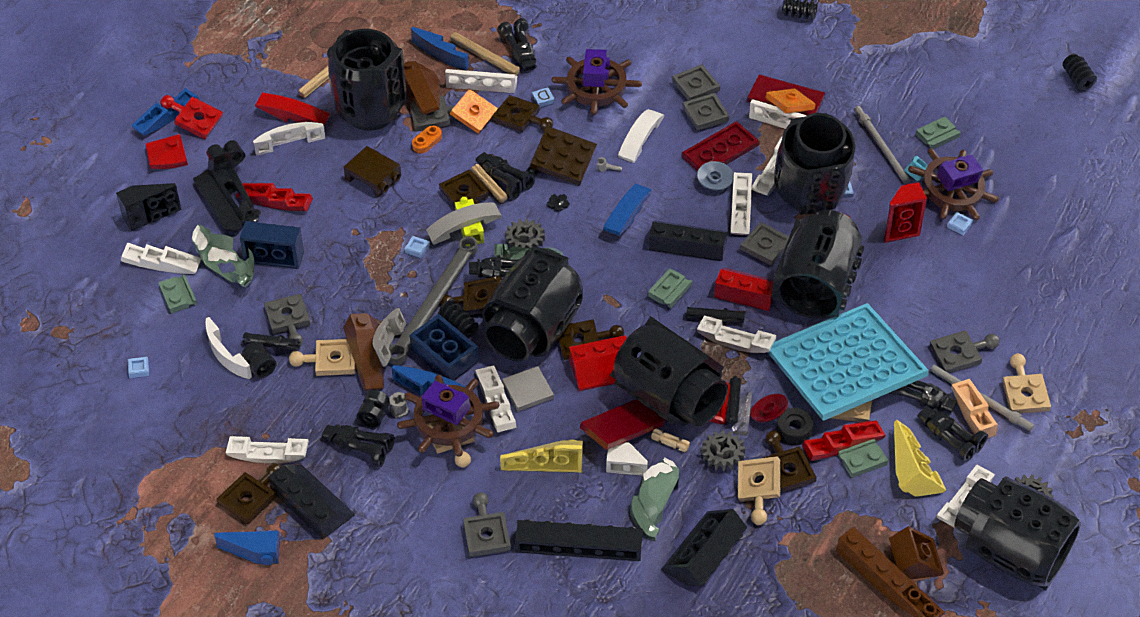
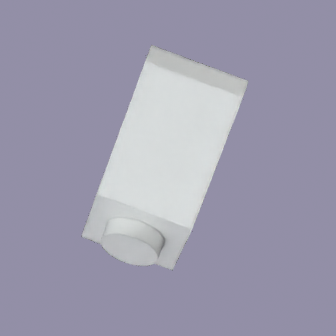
(625, 460)

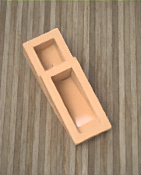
(974, 408)

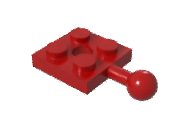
(194, 108)

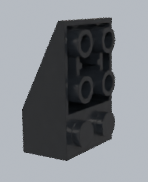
(147, 203)

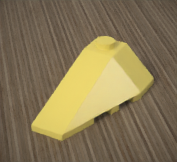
(551, 457)
(912, 465)

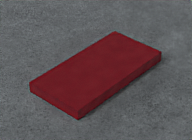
(767, 84)
(722, 146)
(622, 424)

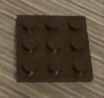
(563, 155)

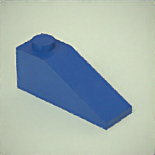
(257, 547)

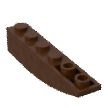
(885, 575)

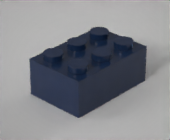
(272, 244)
(444, 347)

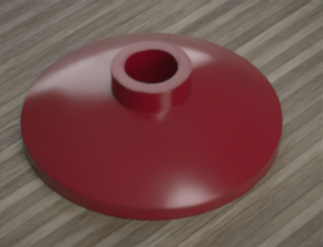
(769, 408)

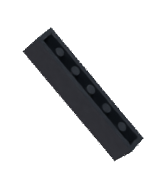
(578, 540)

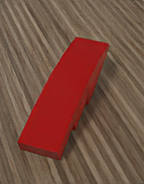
(288, 108)
(278, 198)
(848, 436)

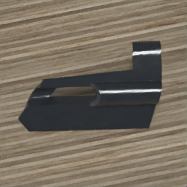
(221, 181)

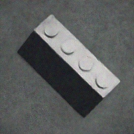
(687, 240)
(309, 499)
(705, 547)

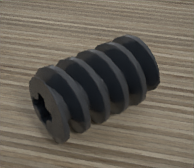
(800, 8)
(1079, 71)
(458, 318)

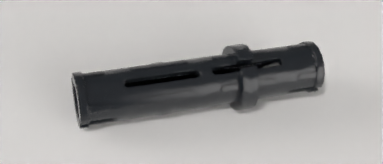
(724, 315)
(278, 342)

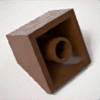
(915, 554)

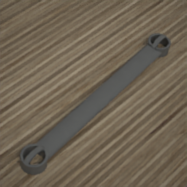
(434, 298)

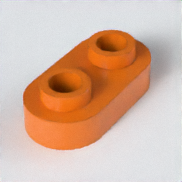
(426, 139)

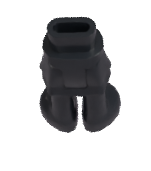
(521, 52)
(497, 169)
(492, 267)
(931, 396)
(942, 426)
(348, 438)

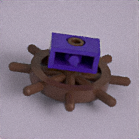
(596, 72)
(955, 176)
(448, 407)

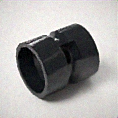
(258, 358)
(373, 408)

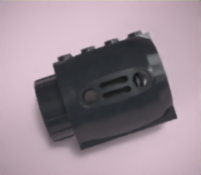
(366, 78)
(814, 163)
(819, 265)
(532, 305)
(670, 375)
(1018, 530)

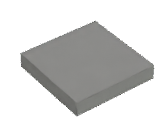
(527, 388)

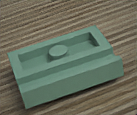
(938, 133)
(669, 288)
(177, 293)
(863, 458)

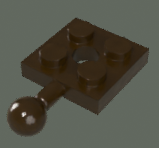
(526, 113)
(467, 181)
(472, 292)
(588, 332)
(790, 458)
(248, 485)

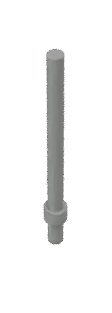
(866, 121)
(1014, 417)

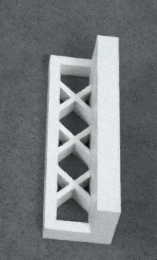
(481, 81)
(771, 114)

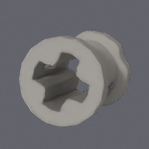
(398, 402)

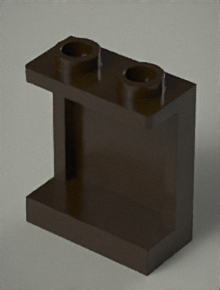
(373, 170)

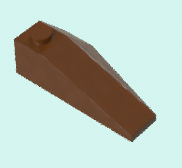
(422, 86)
(359, 334)

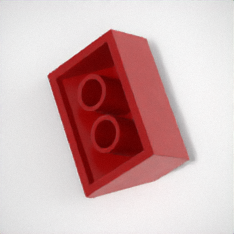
(906, 213)
(744, 289)
(594, 362)

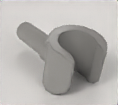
(603, 166)

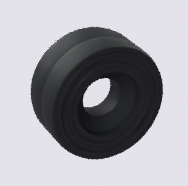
(799, 417)

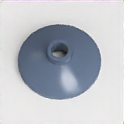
(715, 176)

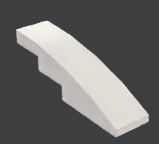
(741, 203)
(161, 260)
(494, 391)

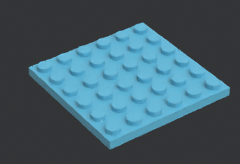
(846, 361)

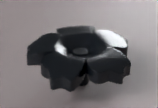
(558, 202)
(252, 216)

